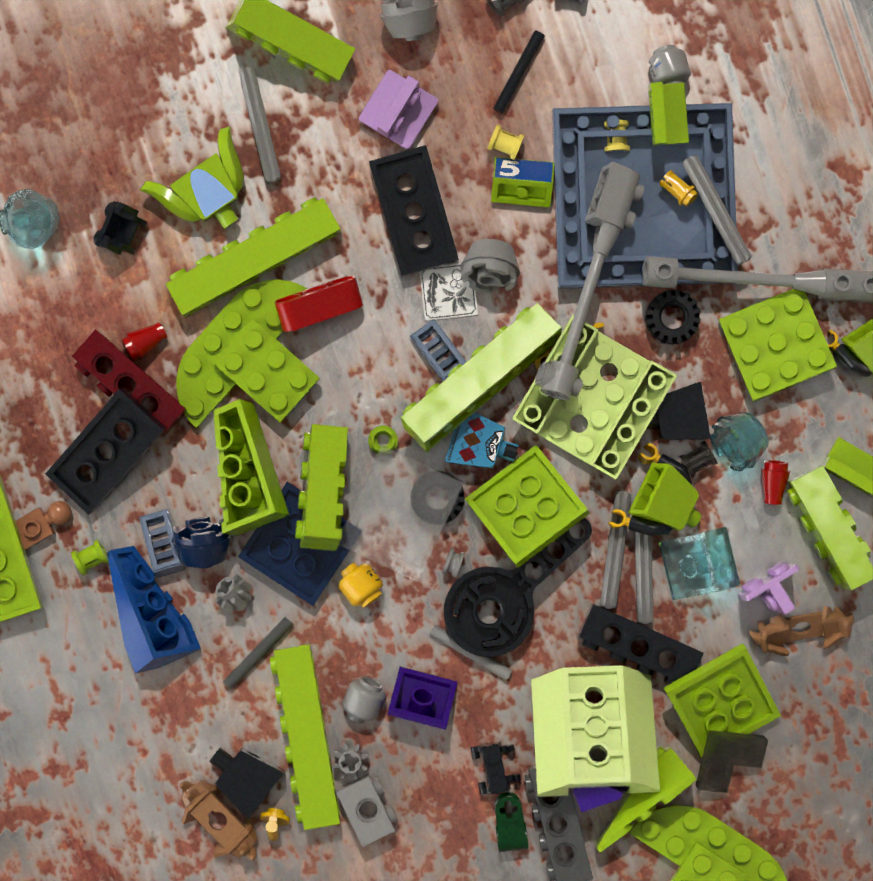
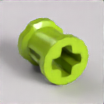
(90, 557)

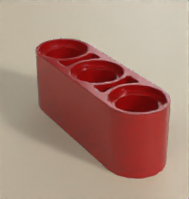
(318, 303)

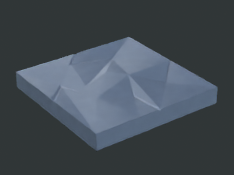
(660, 223)

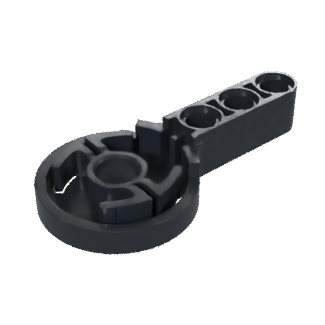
(510, 592)

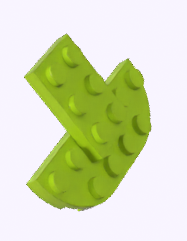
(244, 351)
(705, 847)

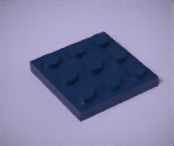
(279, 556)

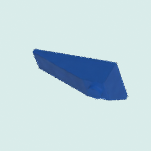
(148, 620)

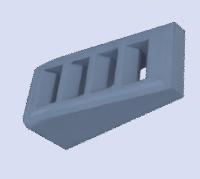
(426, 331)
(169, 567)

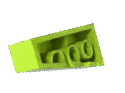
(291, 38)
(246, 470)
(323, 487)
(832, 528)

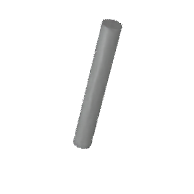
(487, 662)

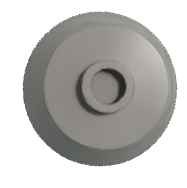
(409, 17)
(490, 265)

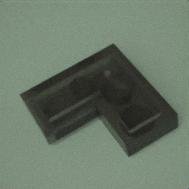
(724, 752)

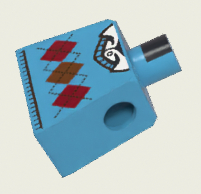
(479, 443)

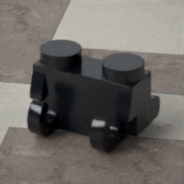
(118, 228)
(494, 767)

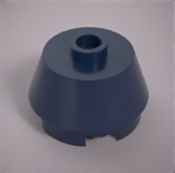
(201, 542)

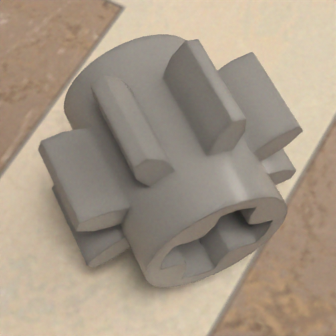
(233, 594)
(354, 753)

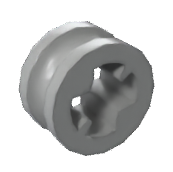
(453, 562)

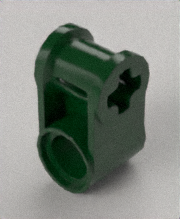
(510, 827)

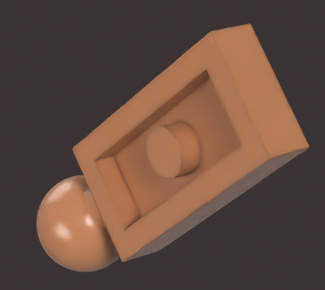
(37, 525)

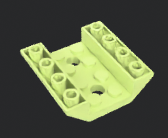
(613, 409)
(572, 727)

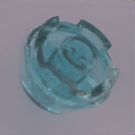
(29, 218)
(739, 439)

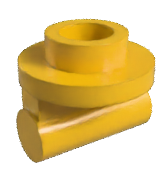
(274, 818)

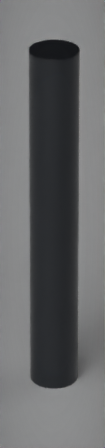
(518, 72)

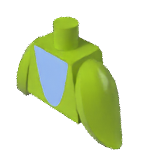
(205, 189)

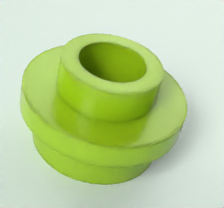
(382, 430)

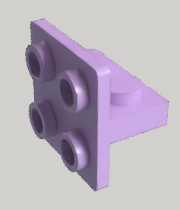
(398, 109)
(774, 594)

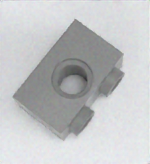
(367, 827)

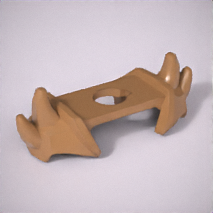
(824, 623)
(235, 837)

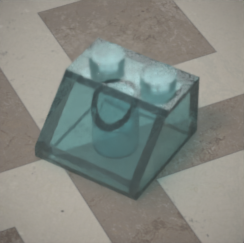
(699, 563)

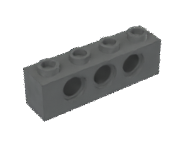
(577, 866)

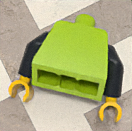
(857, 349)
(664, 498)

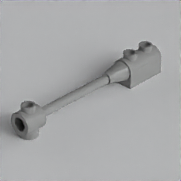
(610, 215)
(825, 283)

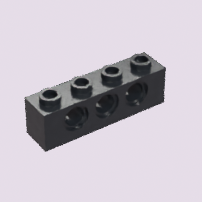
(598, 619)

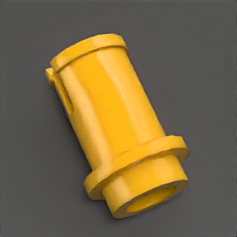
(679, 189)

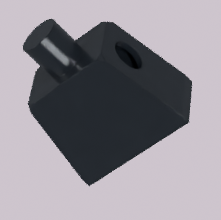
(682, 415)
(245, 778)

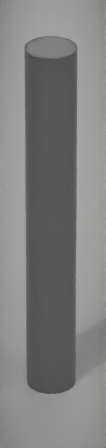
(258, 652)

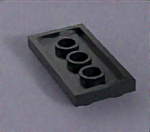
(426, 194)
(125, 451)

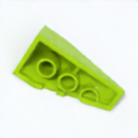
(673, 779)

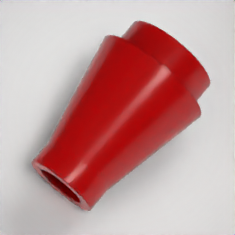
(142, 341)
(774, 479)

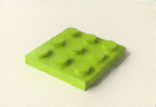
(777, 344)
(527, 506)
(722, 697)

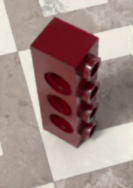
(99, 347)

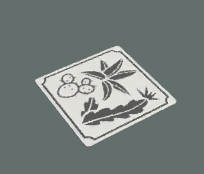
(446, 293)

